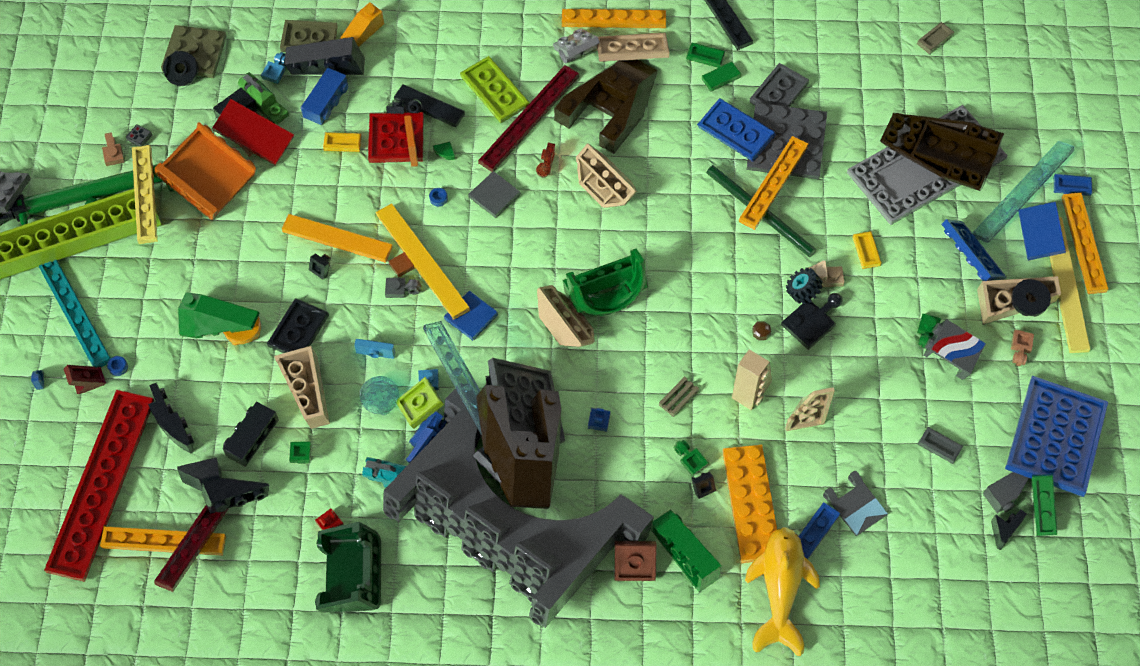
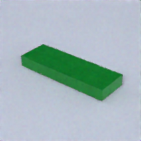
(1044, 504)

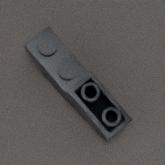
(170, 421)

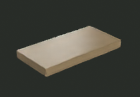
(632, 47)

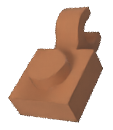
(112, 152)

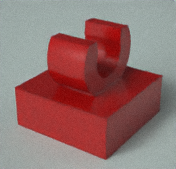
(328, 520)

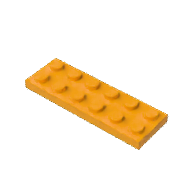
(749, 499)

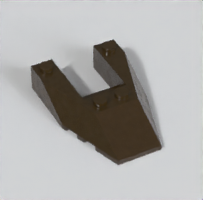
(619, 92)
(522, 458)

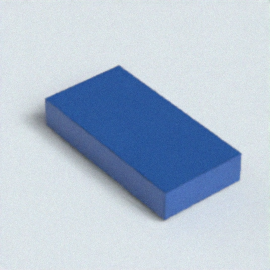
(1072, 184)

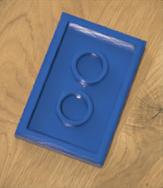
(1041, 231)

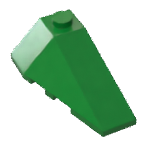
(207, 315)

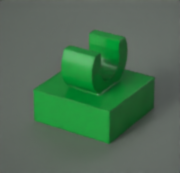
(300, 452)

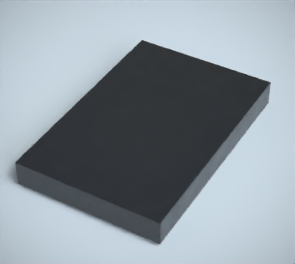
(298, 327)

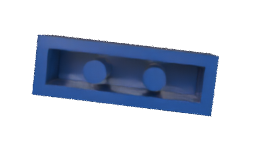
(324, 96)

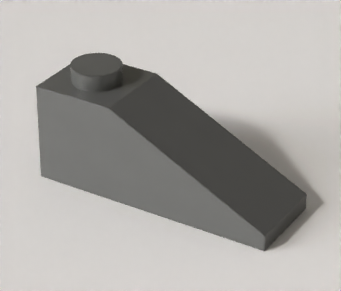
(1005, 492)

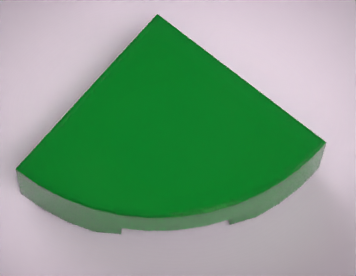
(444, 150)

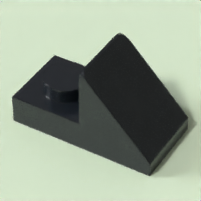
(1004, 529)

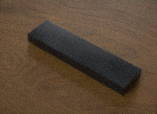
(730, 23)
(431, 105)

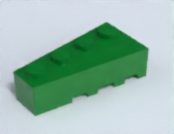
(686, 550)

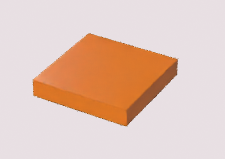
(411, 141)

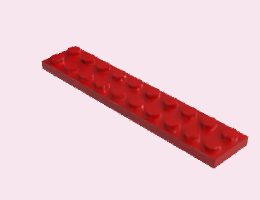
(99, 486)

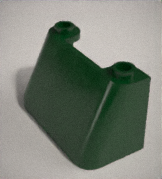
(351, 568)

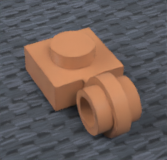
(1022, 343)

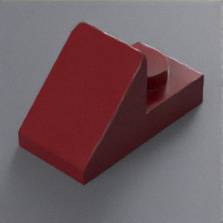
(84, 377)

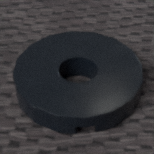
(191, 68)
(1034, 288)

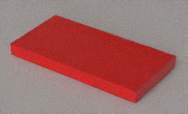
(253, 132)

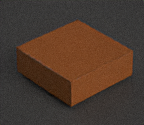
(401, 264)

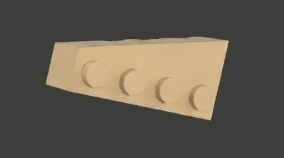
(751, 380)

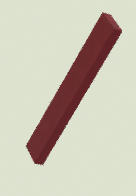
(188, 549)

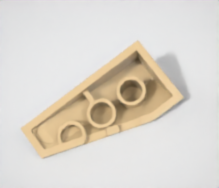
(811, 410)

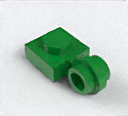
(926, 327)
(693, 460)

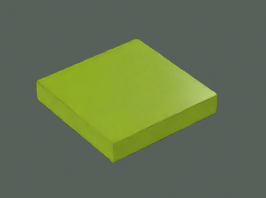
(419, 402)

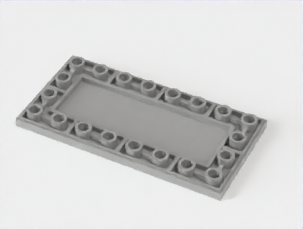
(901, 186)

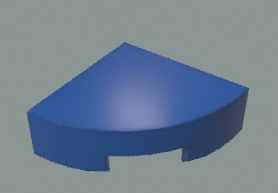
(38, 379)

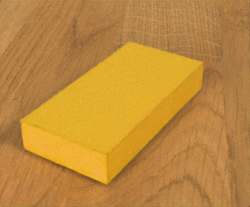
(342, 142)
(866, 250)

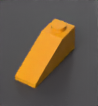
(364, 24)

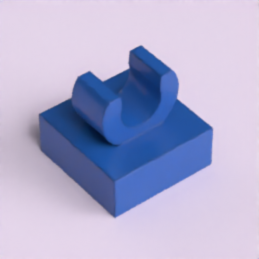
(599, 419)

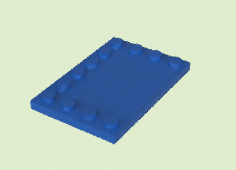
(1057, 435)

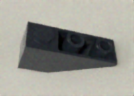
(228, 493)

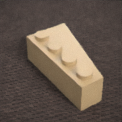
(996, 297)
(305, 382)

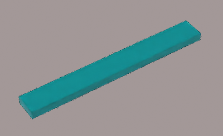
(75, 314)

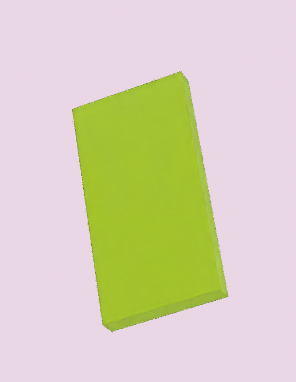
(494, 89)

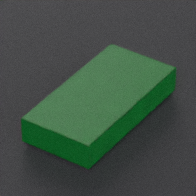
(705, 55)
(721, 76)

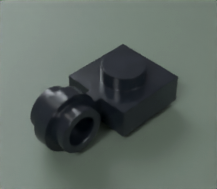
(401, 107)

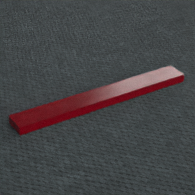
(528, 118)

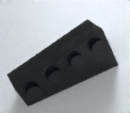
(314, 58)

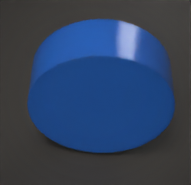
(438, 197)
(117, 366)

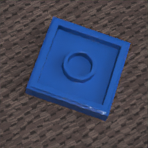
(476, 319)

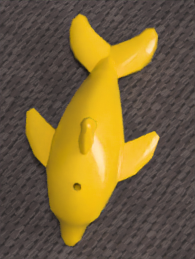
(783, 570)

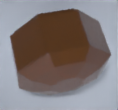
(761, 330)

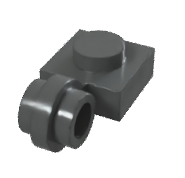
(396, 287)

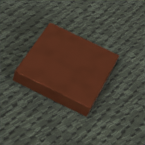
(635, 561)

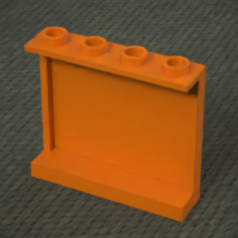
(206, 171)

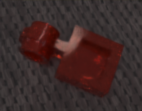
(548, 154)

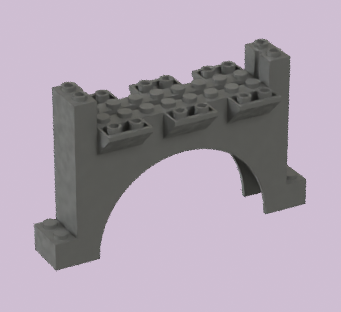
(542, 555)

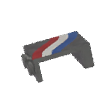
(955, 347)

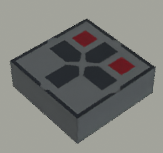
(139, 135)

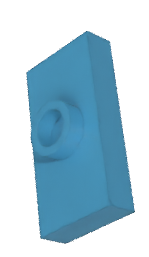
(374, 349)

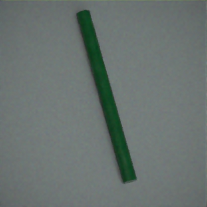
(769, 217)

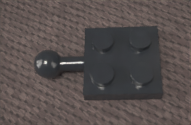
(810, 322)

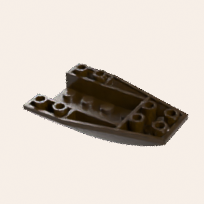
(945, 147)

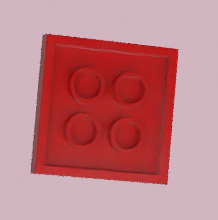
(389, 137)

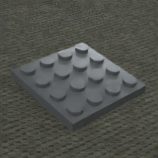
(789, 122)
(520, 387)

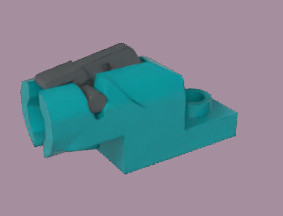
(381, 470)

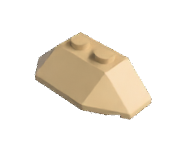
(603, 178)
(562, 318)

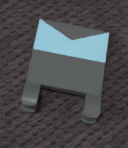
(858, 506)

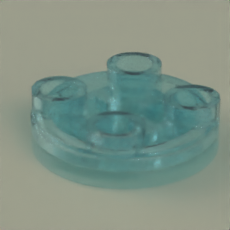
(379, 395)

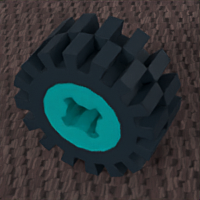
(804, 285)

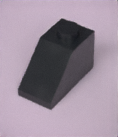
(200, 472)

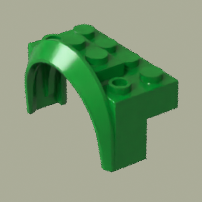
(623, 271)

